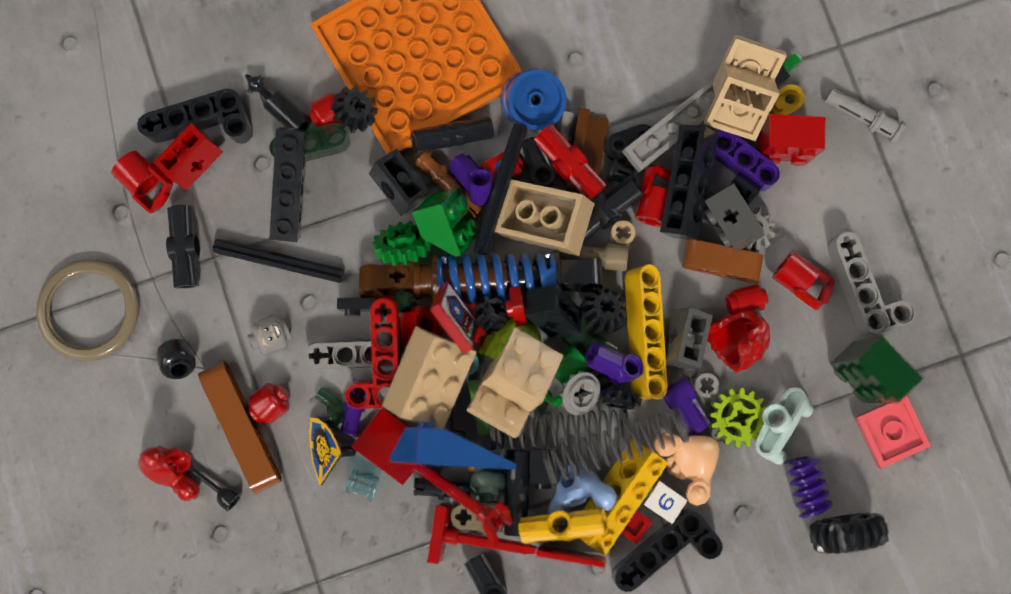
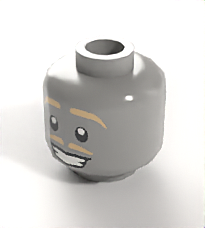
(269, 335)

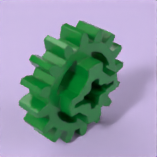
(400, 244)

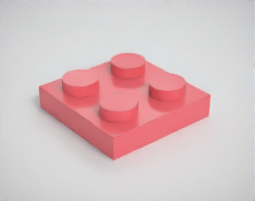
(892, 432)

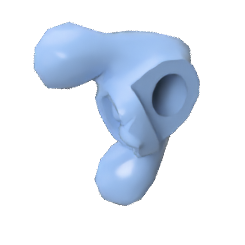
(579, 489)

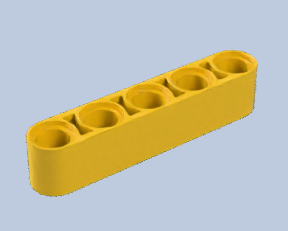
(648, 344)

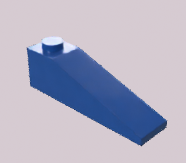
(442, 447)

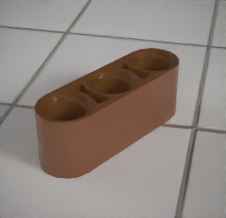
(722, 261)

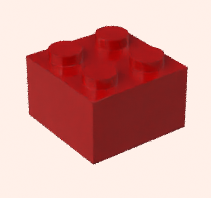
(792, 138)

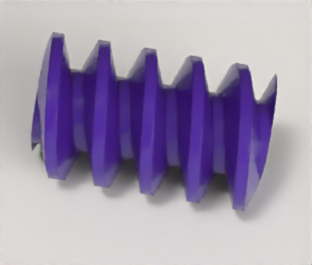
(809, 485)

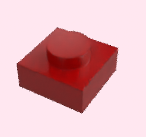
(515, 306)
(636, 527)

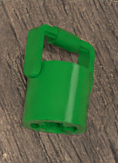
(570, 365)

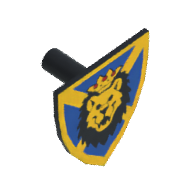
(325, 448)

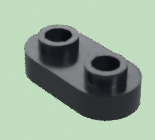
(624, 137)

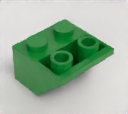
(446, 221)

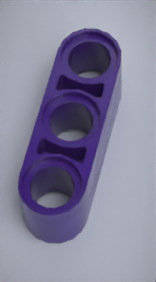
(757, 161)

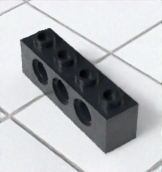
(689, 182)
(288, 184)

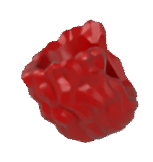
(739, 339)

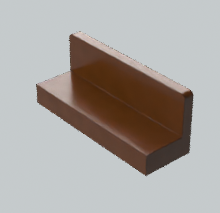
(590, 140)

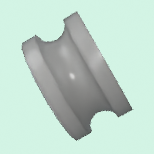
(714, 384)

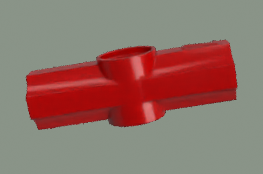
(569, 162)

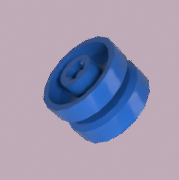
(548, 104)

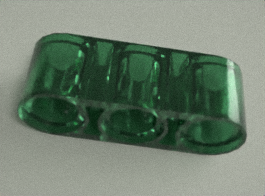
(323, 146)

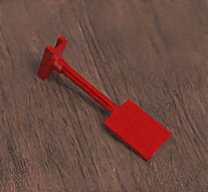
(377, 445)
(443, 535)

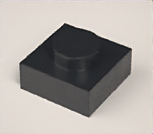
(746, 187)

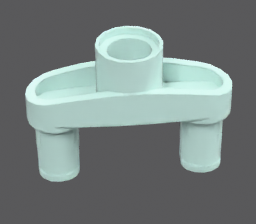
(773, 437)

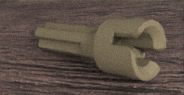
(613, 256)

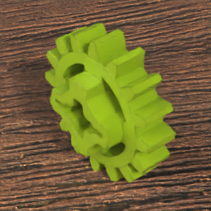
(734, 407)

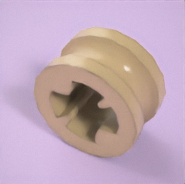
(621, 225)

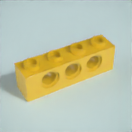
(631, 484)

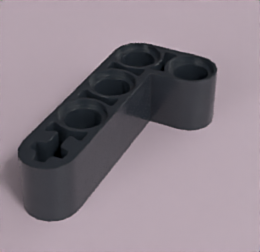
(191, 110)
(661, 554)

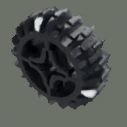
(849, 533)

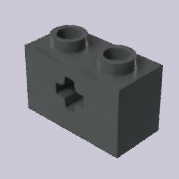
(731, 203)
(687, 338)

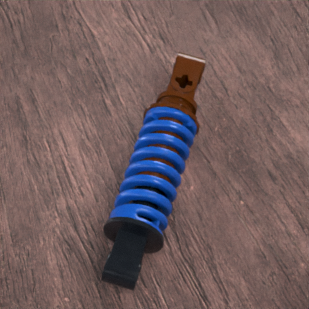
(481, 277)

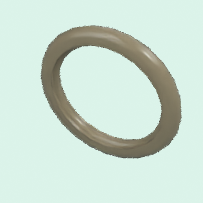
(107, 348)

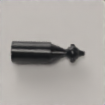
(278, 104)

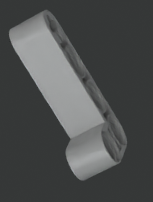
(865, 282)
(359, 351)

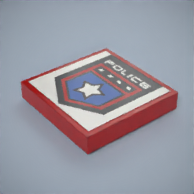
(455, 317)

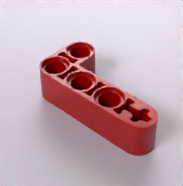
(379, 352)

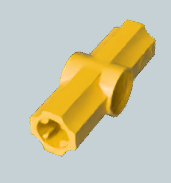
(580, 524)

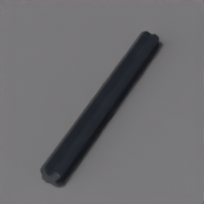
(500, 189)
(278, 260)

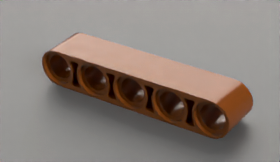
(240, 427)

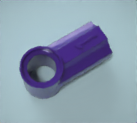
(473, 178)
(618, 367)
(682, 396)

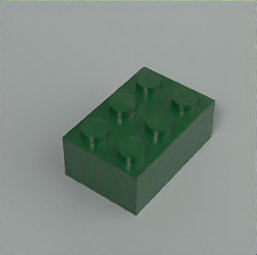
(876, 371)

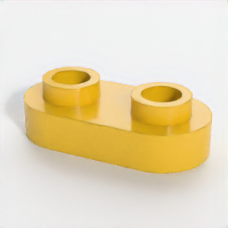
(782, 107)

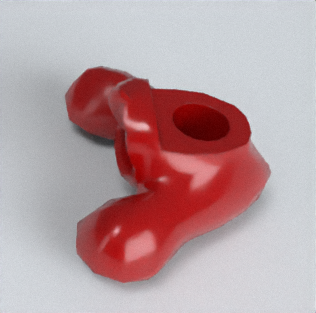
(168, 469)

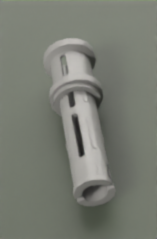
(875, 120)

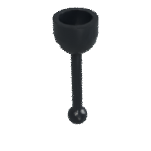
(226, 497)

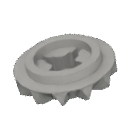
(586, 400)

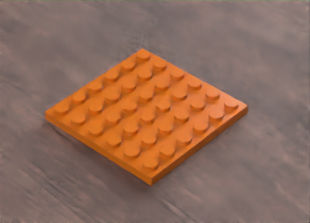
(417, 60)

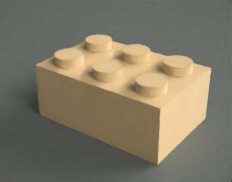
(545, 217)
(428, 379)

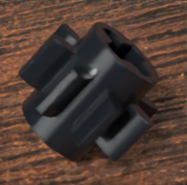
(490, 314)

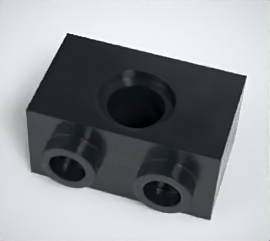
(398, 182)

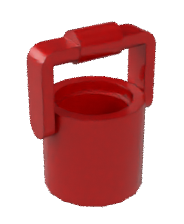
(141, 178)
(651, 206)
(798, 275)

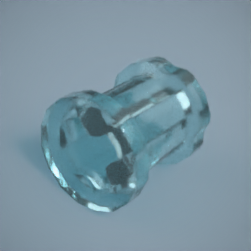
(362, 485)

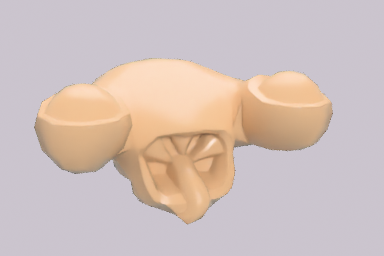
(691, 461)

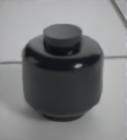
(176, 359)

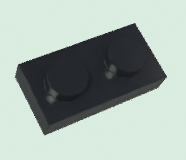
(354, 306)

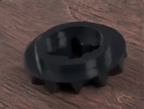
(619, 399)

